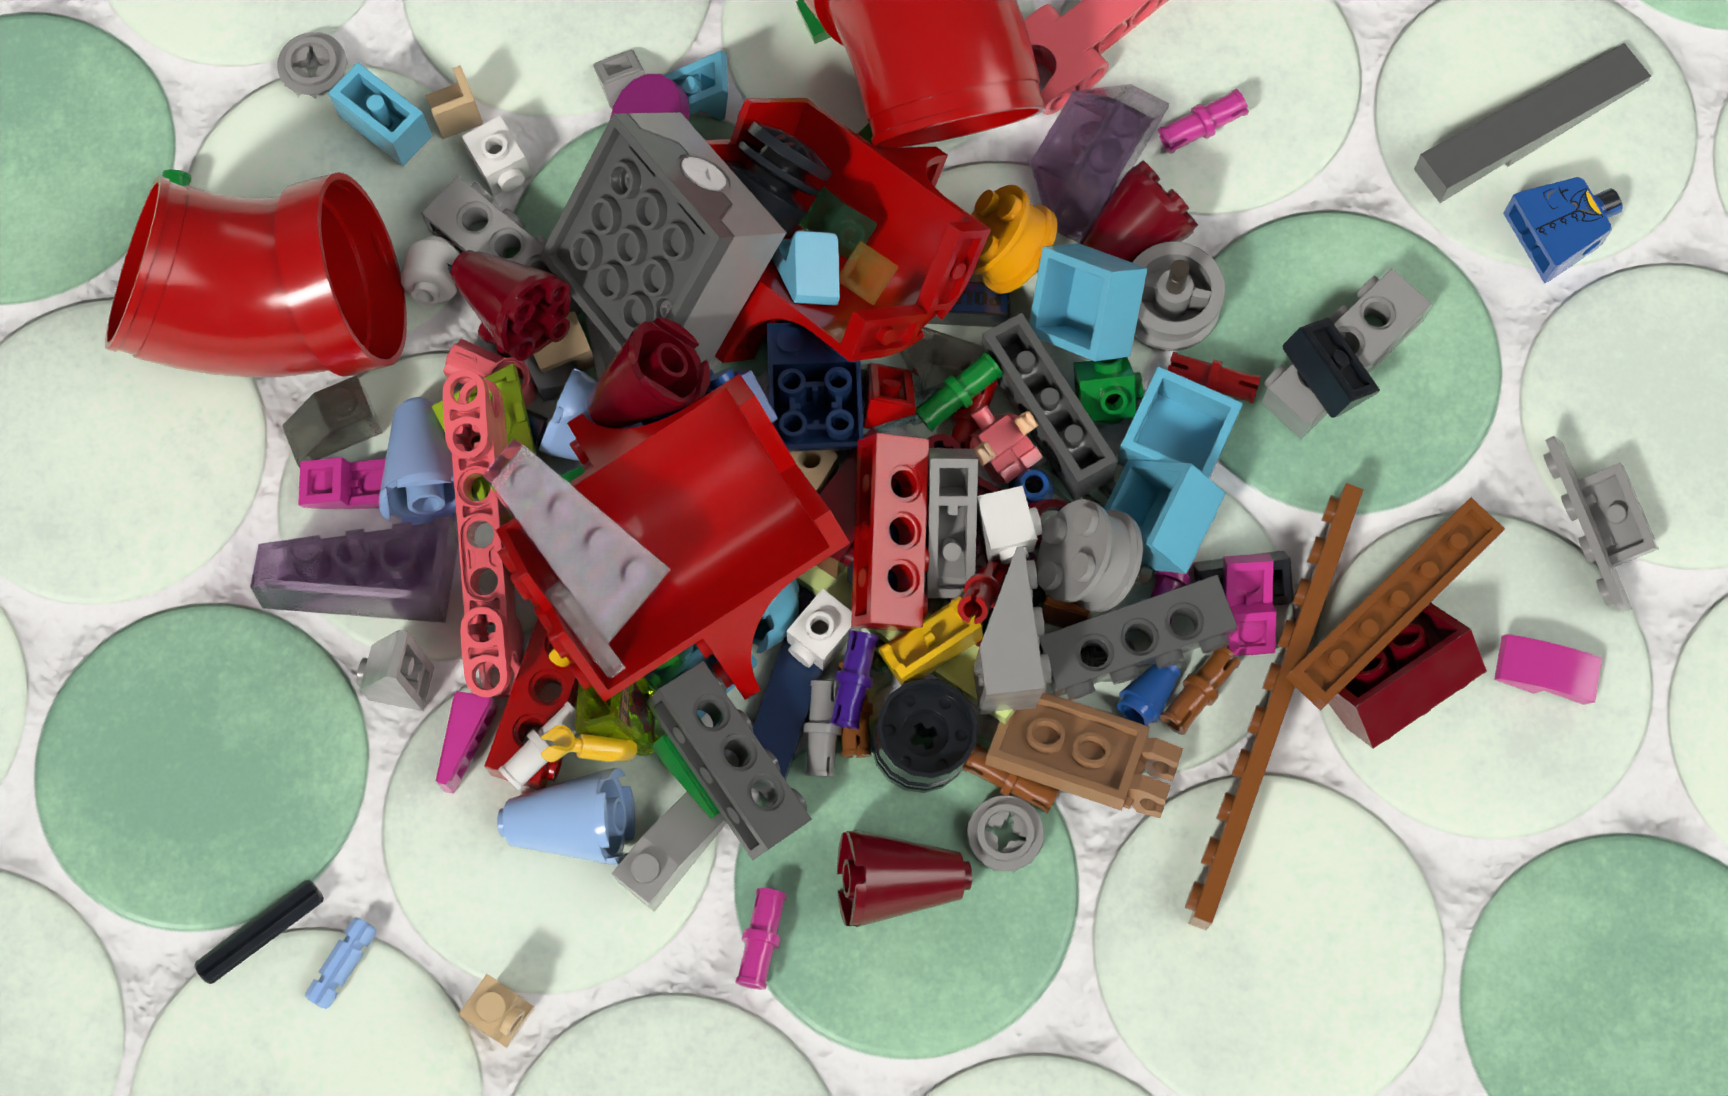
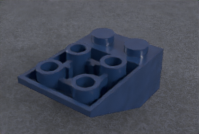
(812, 391)

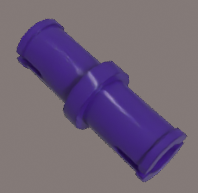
(854, 679)

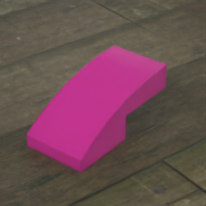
(340, 483)
(1250, 598)
(1549, 668)

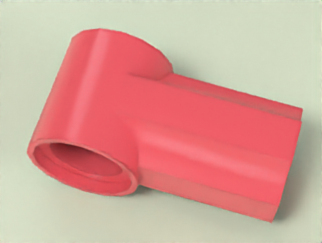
(471, 357)

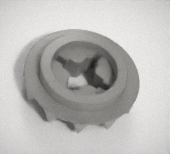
(297, 55)
(993, 815)

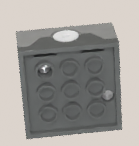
(661, 233)

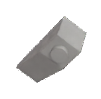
(951, 520)
(396, 672)
(667, 851)

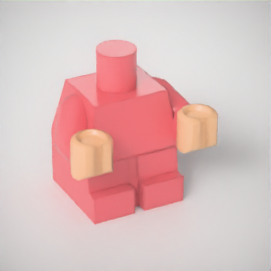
(1003, 443)

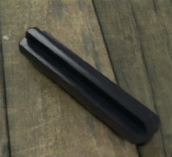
(258, 932)

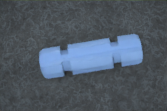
(340, 963)

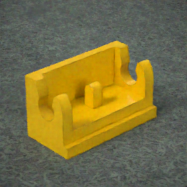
(932, 646)

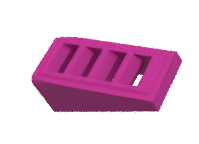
(465, 730)

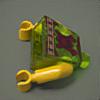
(606, 729)

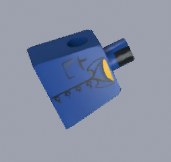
(1561, 223)

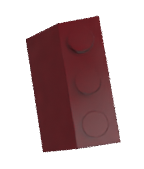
(1409, 677)

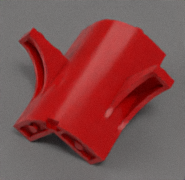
(915, 229)
(714, 505)

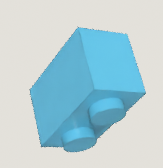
(380, 114)

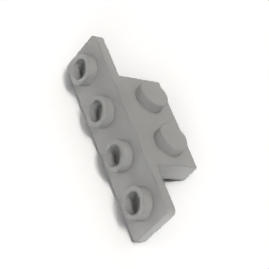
(1609, 517)

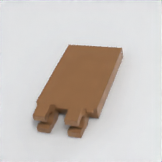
(1086, 754)

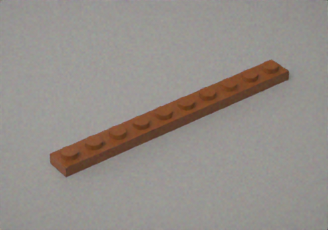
(1267, 720)

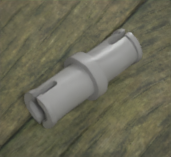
(821, 733)

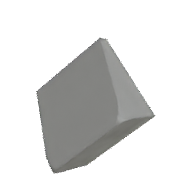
(617, 73)
(552, 381)

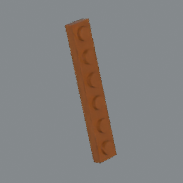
(1394, 604)

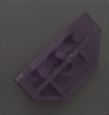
(1091, 151)

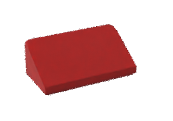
(886, 394)

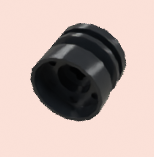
(779, 172)
(933, 711)

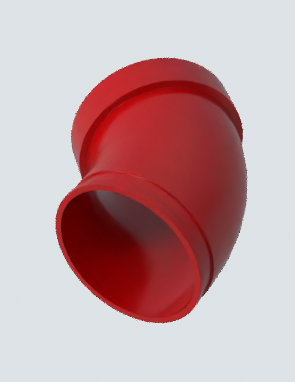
(936, 65)
(261, 282)

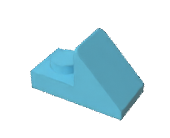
(705, 84)
(810, 267)

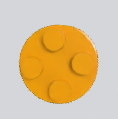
(1015, 237)

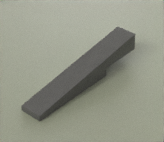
(1529, 123)

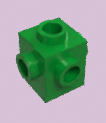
(1107, 389)

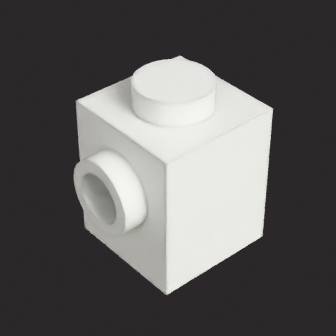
(497, 156)
(1007, 524)
(820, 631)

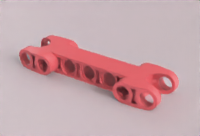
(1074, 42)
(463, 426)

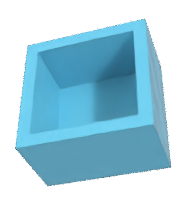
(1087, 301)
(1180, 423)
(1171, 507)

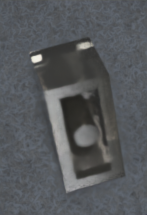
(331, 421)

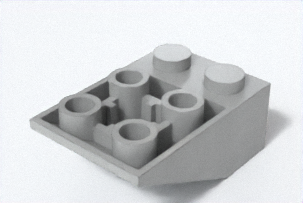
(1008, 663)

